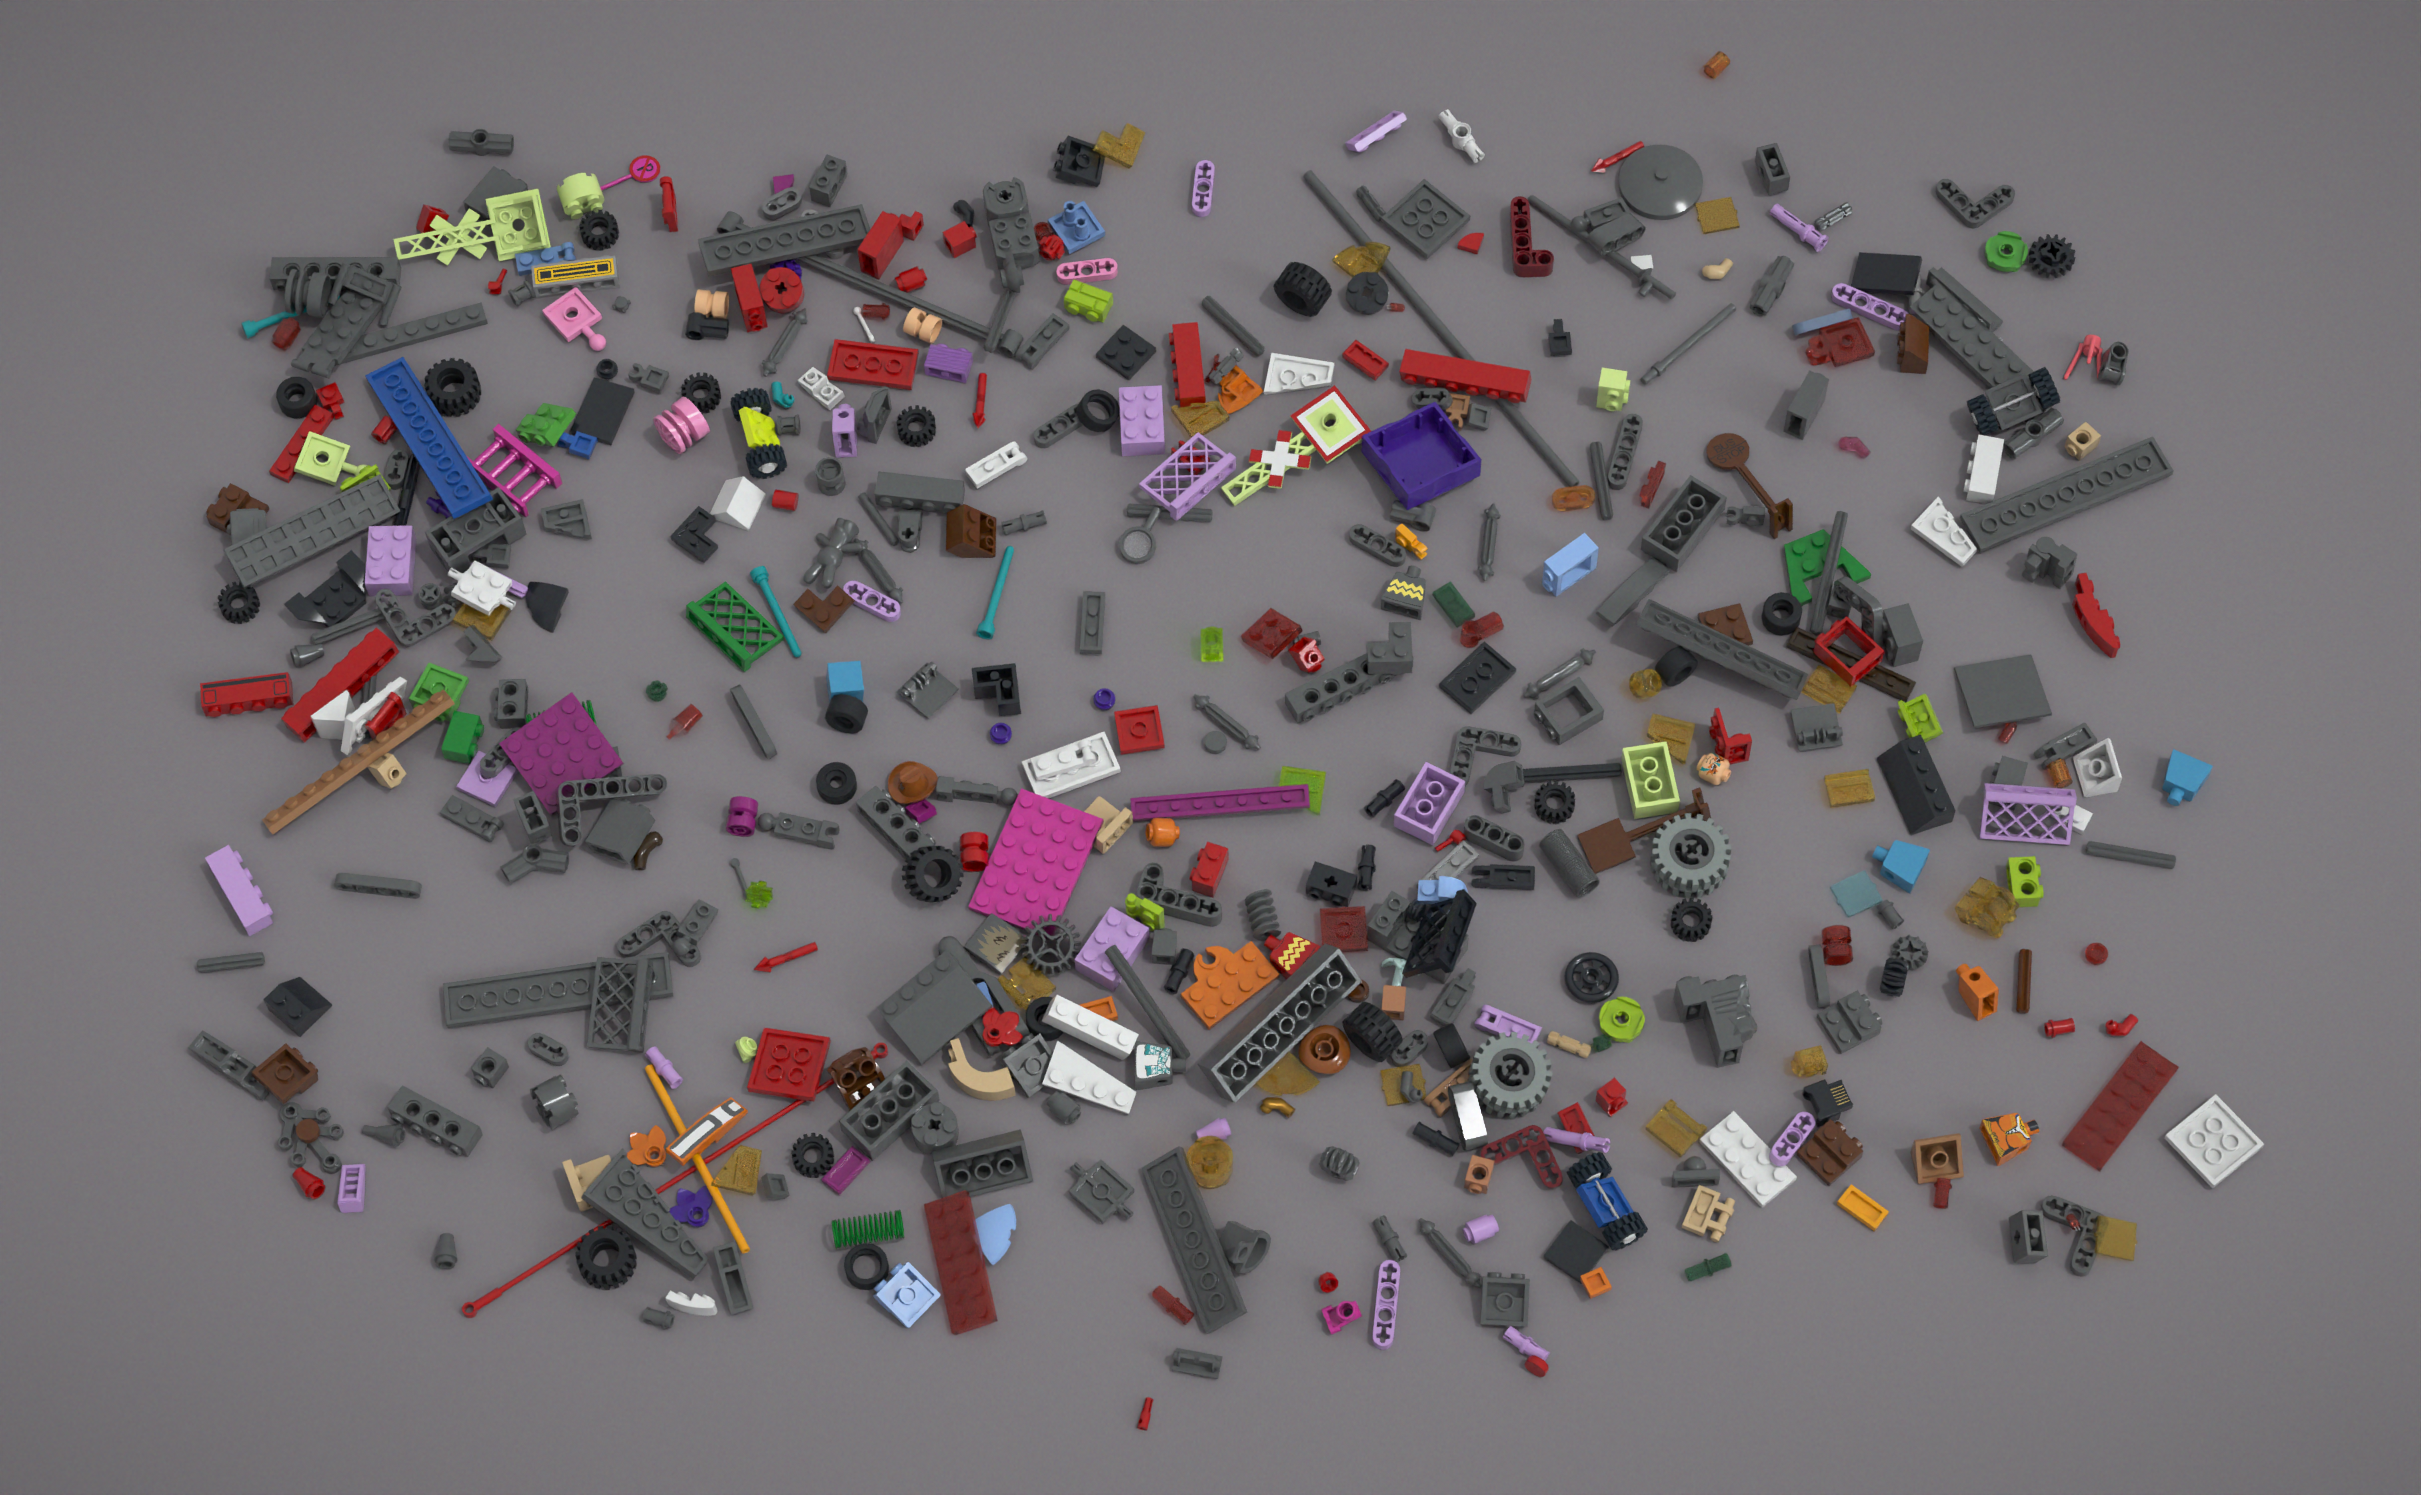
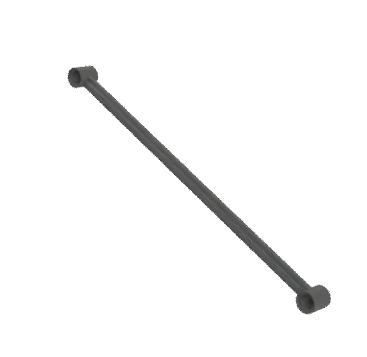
(1007, 343)

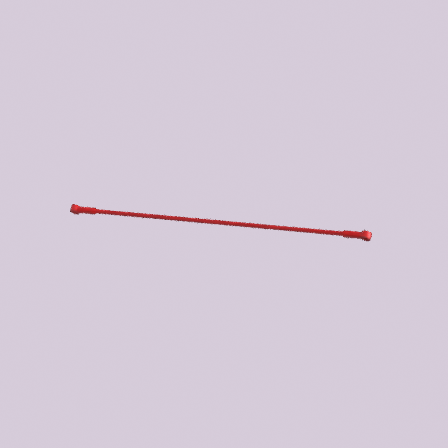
(494, 1294)

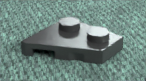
(567, 519)

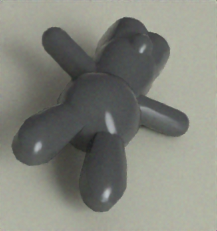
(831, 555)

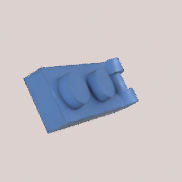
(547, 255)

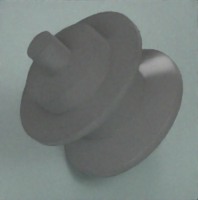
(449, 599)

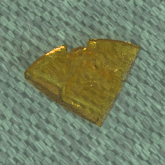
(1362, 258)
(1288, 1077)

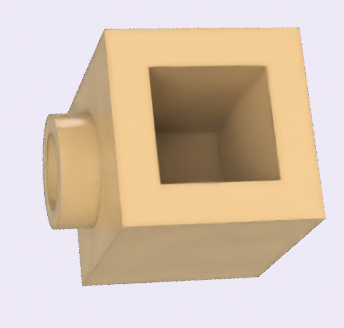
(387, 771)

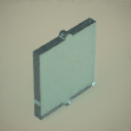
(1856, 894)

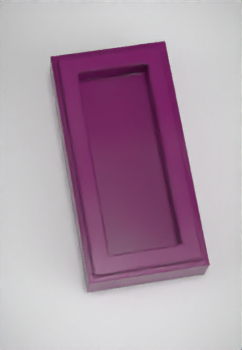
(845, 1170)

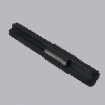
(407, 492)

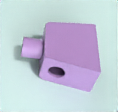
(844, 422)

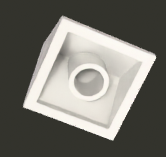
(738, 503)
(331, 717)
(2098, 769)

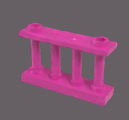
(517, 451)

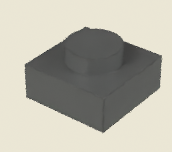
(1478, 416)
(775, 1186)

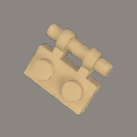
(1701, 1211)

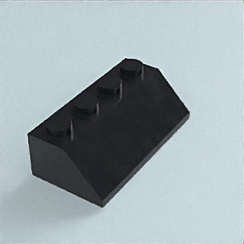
(1916, 785)

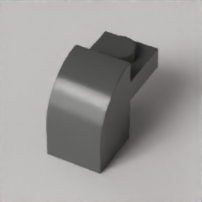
(1500, 780)

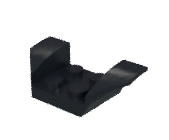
(336, 597)

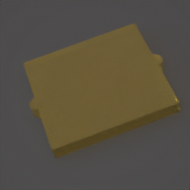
(1717, 215)
(1392, 1081)
(2115, 1238)

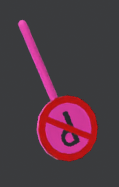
(641, 169)

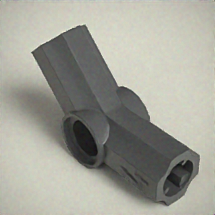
(547, 860)

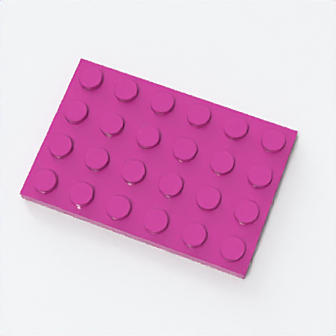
(1036, 862)

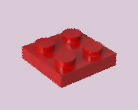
(1139, 729)

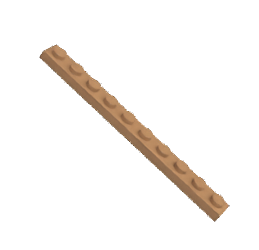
(358, 761)

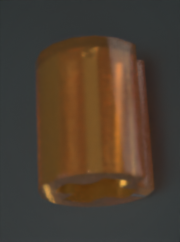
(1716, 65)
(2059, 773)

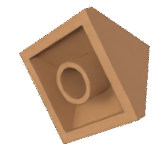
(1937, 1158)

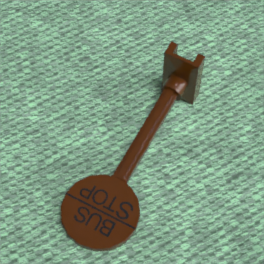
(1731, 452)

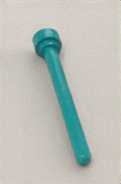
(252, 327)
(760, 577)
(986, 627)

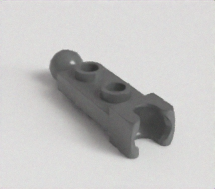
(965, 790)
(800, 828)

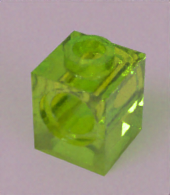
(1214, 652)

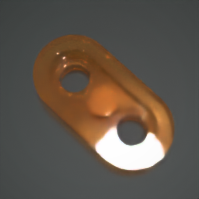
(1572, 497)

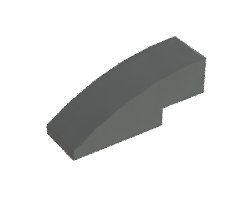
(733, 1277)

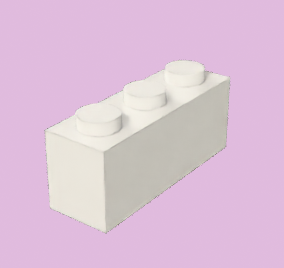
(1983, 469)

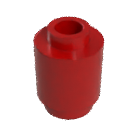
(911, 279)

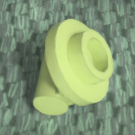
(747, 1048)

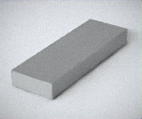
(1454, 863)

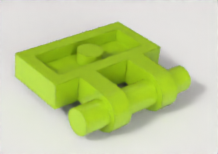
(1149, 912)

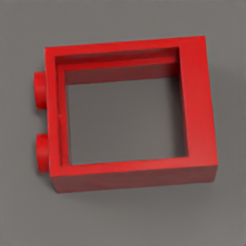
(749, 298)
(1860, 638)

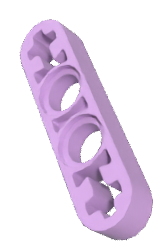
(1871, 304)
(1386, 1304)

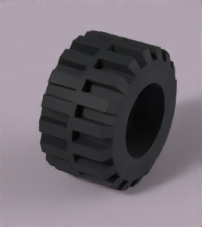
(1302, 289)
(453, 372)
(949, 873)
(1372, 1031)
(601, 1240)

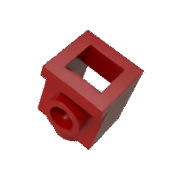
(1307, 655)
(1611, 1097)

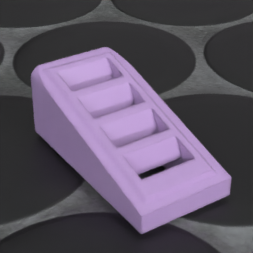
(352, 1202)

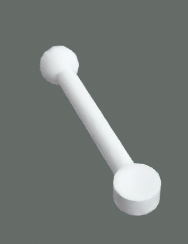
(857, 311)

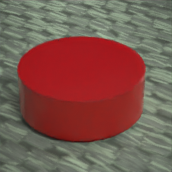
(1536, 1366)

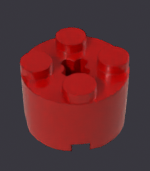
(788, 300)

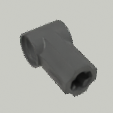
(1419, 516)

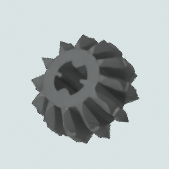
(1339, 1163)

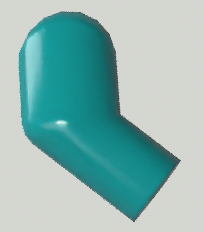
(778, 397)

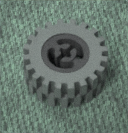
(1700, 871)
(1510, 1098)

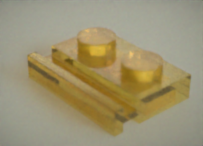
(1828, 688)
(1849, 788)

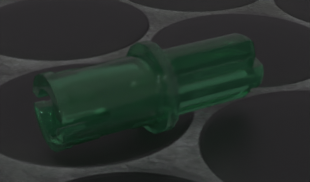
(1708, 1267)

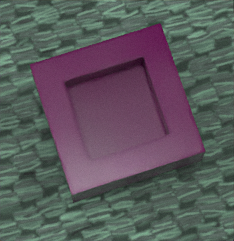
(921, 811)

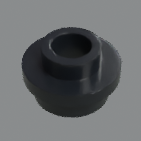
(607, 364)

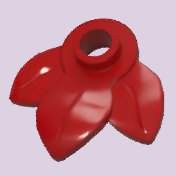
(1003, 1025)

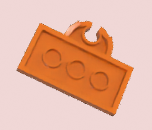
(1227, 982)

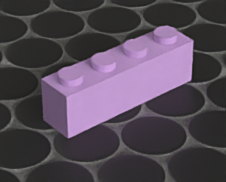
(239, 890)

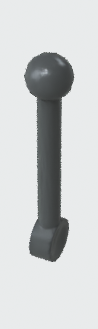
(735, 864)

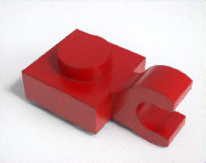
(331, 398)

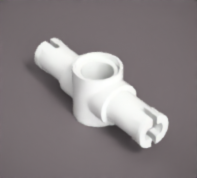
(1465, 143)

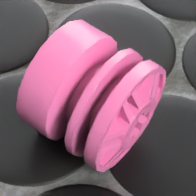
(681, 425)

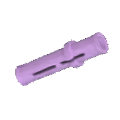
(1585, 1141)

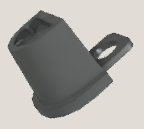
(1244, 1246)

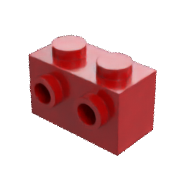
(1209, 869)

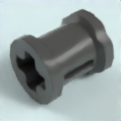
(521, 293)
(788, 424)

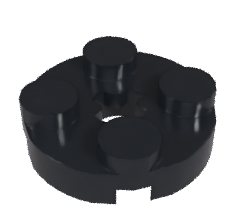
(1373, 282)

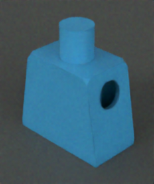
(2184, 777)
(1902, 863)

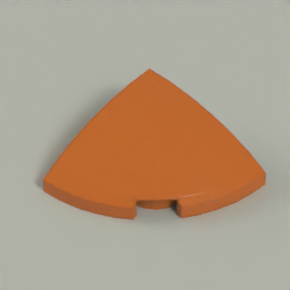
(1237, 390)

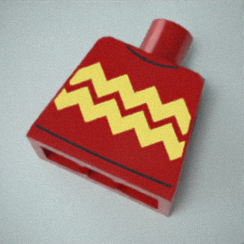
(1289, 953)

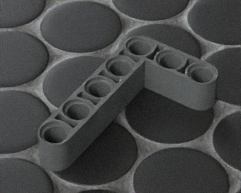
(600, 793)

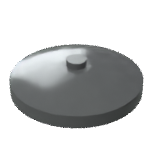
(1660, 182)

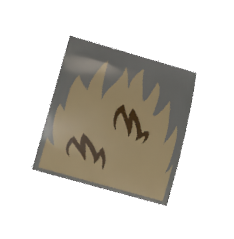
(995, 943)

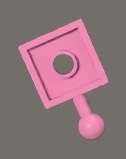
(572, 327)

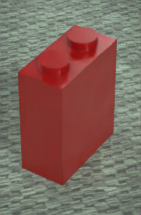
(880, 245)

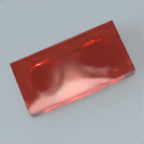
(1655, 477)

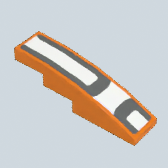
(706, 1130)

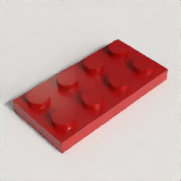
(873, 364)

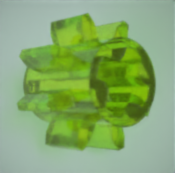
(759, 894)

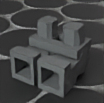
(2049, 559)

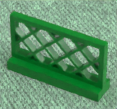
(718, 633)

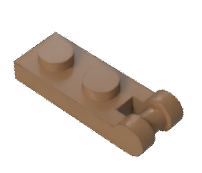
(1459, 1076)

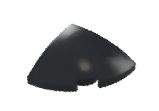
(545, 603)

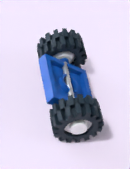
(1606, 1201)

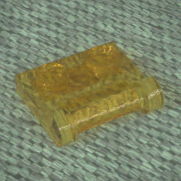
(1671, 1133)

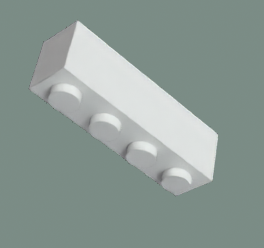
(1090, 1027)

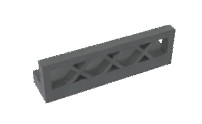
(1972, 303)

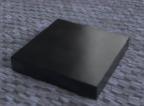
(1575, 1251)

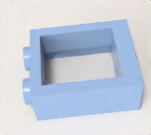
(1570, 565)

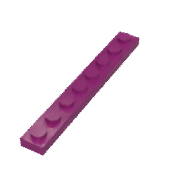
(1220, 802)

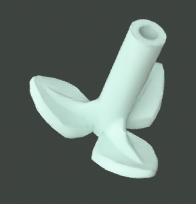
(1399, 964)

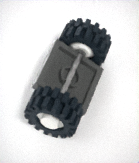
(2013, 401)

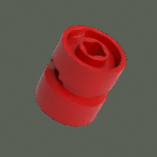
(974, 851)

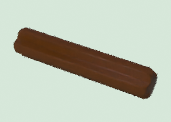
(2024, 981)

